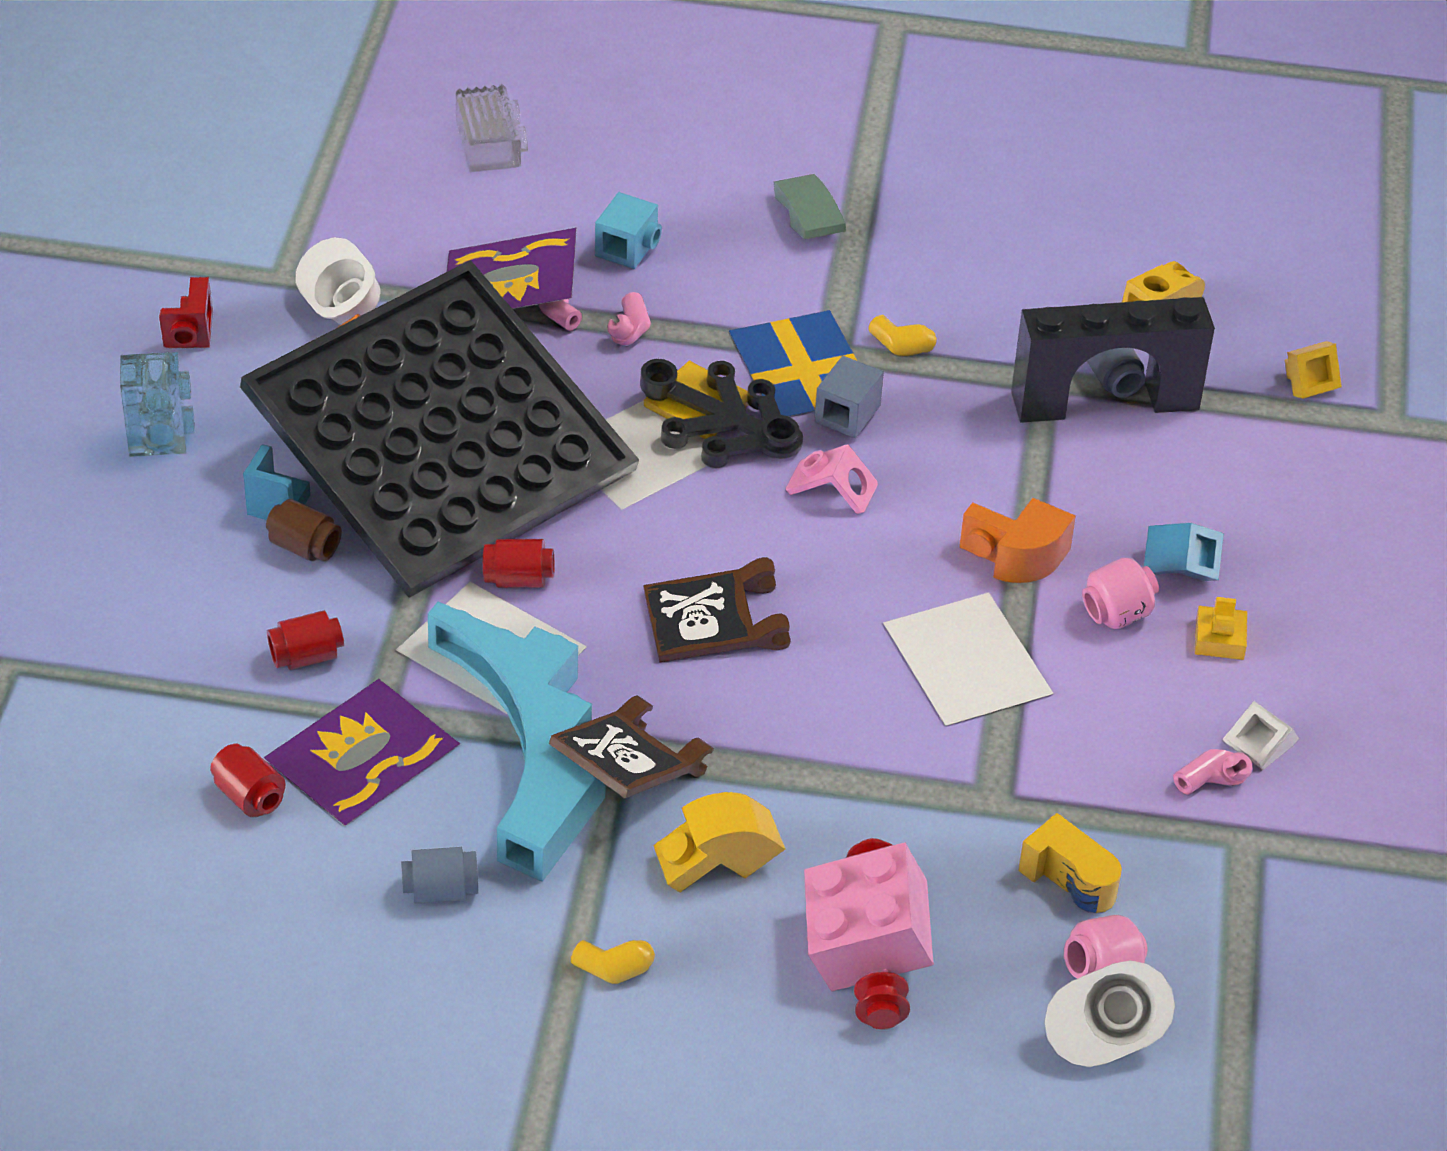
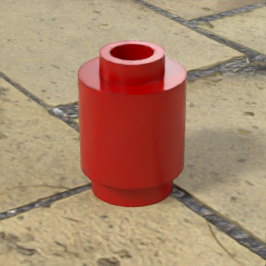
(518, 563)
(305, 640)
(247, 780)

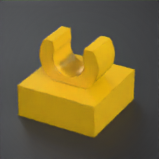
(1313, 369)
(1221, 630)

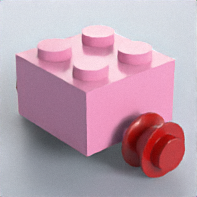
(869, 925)

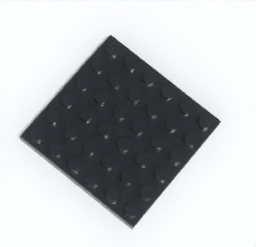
(438, 426)

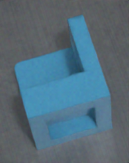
(267, 488)
(1184, 550)

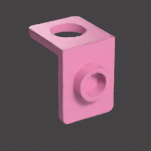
(834, 467)

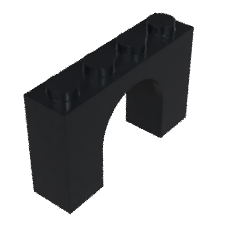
(1061, 339)

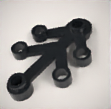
(773, 435)

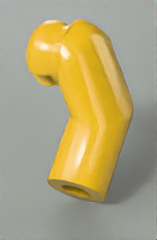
(902, 340)
(615, 963)

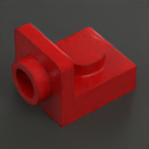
(192, 322)

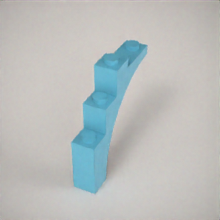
(532, 686)

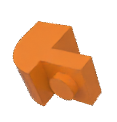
(1022, 547)

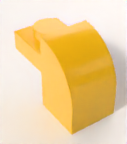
(717, 831)

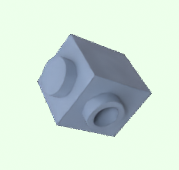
(848, 396)

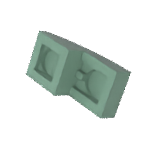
(810, 206)

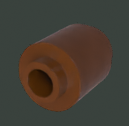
(303, 530)

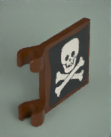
(712, 613)
(624, 754)

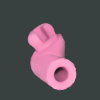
(562, 313)
(633, 323)
(1213, 767)

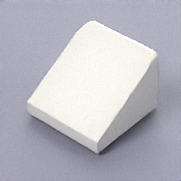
(1260, 736)

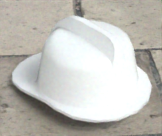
(337, 280)
(1109, 1013)

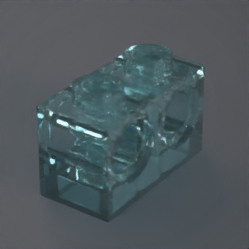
(154, 403)

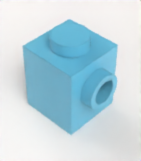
(627, 230)

